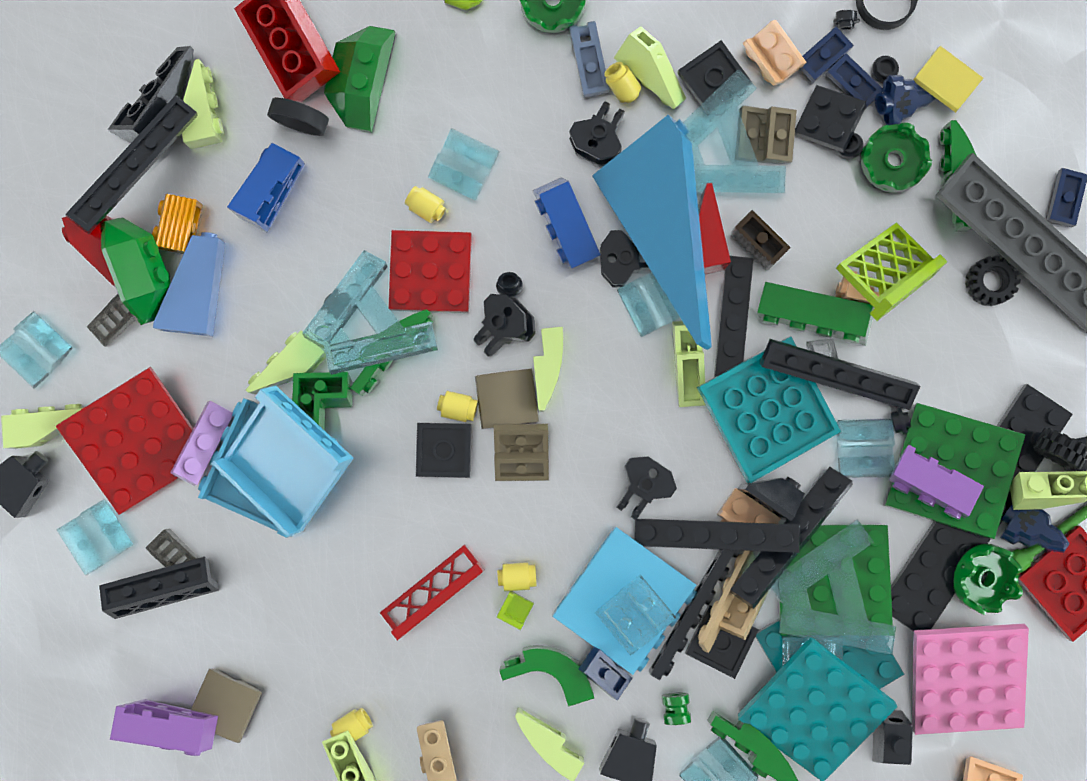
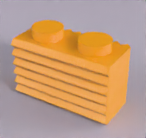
(177, 222)

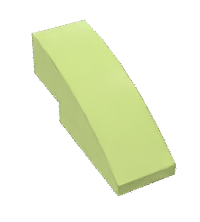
(548, 366)
(688, 366)
(549, 745)

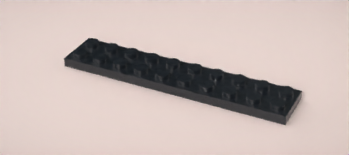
(928, 576)

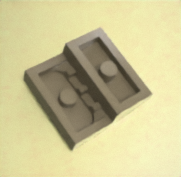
(770, 132)
(506, 398)
(521, 452)
(230, 701)

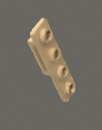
(730, 612)
(436, 753)

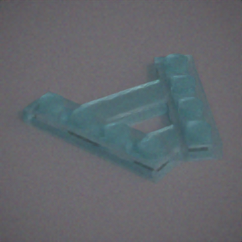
(722, 113)
(390, 340)
(851, 624)

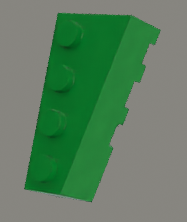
(816, 313)

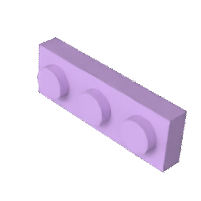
(202, 443)

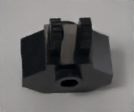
(599, 135)
(626, 255)
(506, 321)
(644, 486)

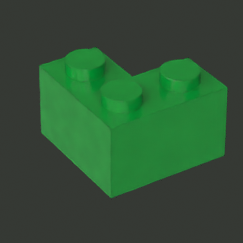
(321, 390)

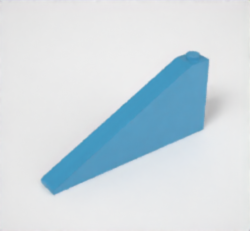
(657, 203)

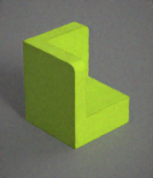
(515, 610)

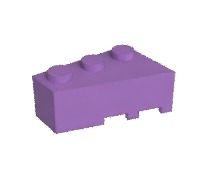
(935, 483)
(164, 727)

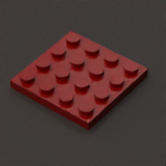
(129, 439)

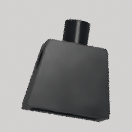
(21, 483)
(893, 740)
(630, 754)

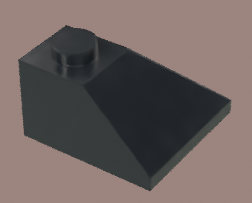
(776, 495)

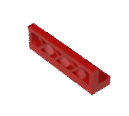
(439, 599)

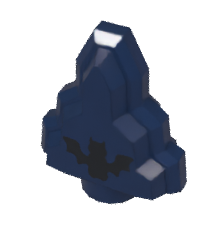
(900, 99)
(1033, 528)

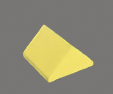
(947, 79)

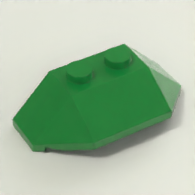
(362, 69)
(135, 267)

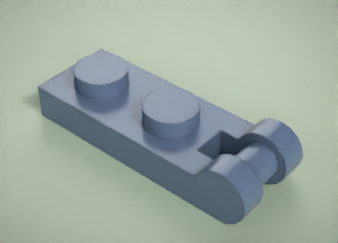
(589, 60)

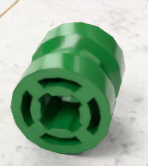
(676, 708)

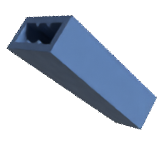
(194, 290)

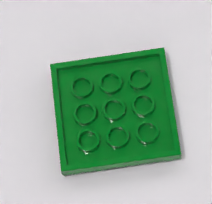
(971, 448)
(871, 569)

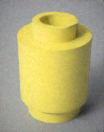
(622, 82)
(425, 204)
(457, 406)
(517, 576)
(356, 722)

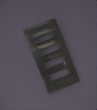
(109, 309)
(175, 541)

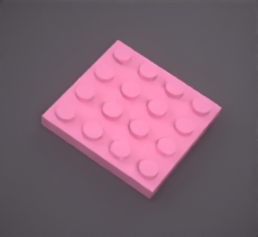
(969, 678)

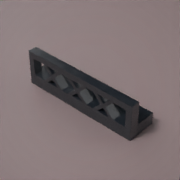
(157, 588)

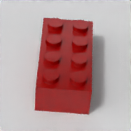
(288, 45)

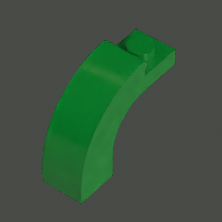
(556, 663)

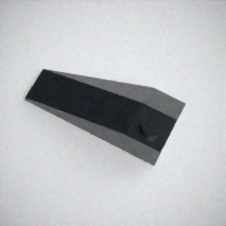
(154, 95)

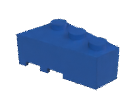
(266, 187)
(566, 222)

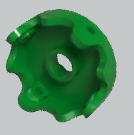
(552, 18)
(908, 145)
(999, 584)

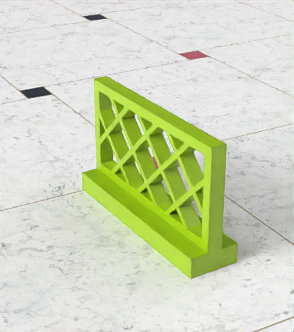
(903, 282)

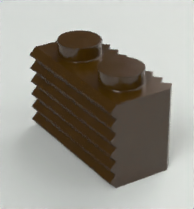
(760, 239)

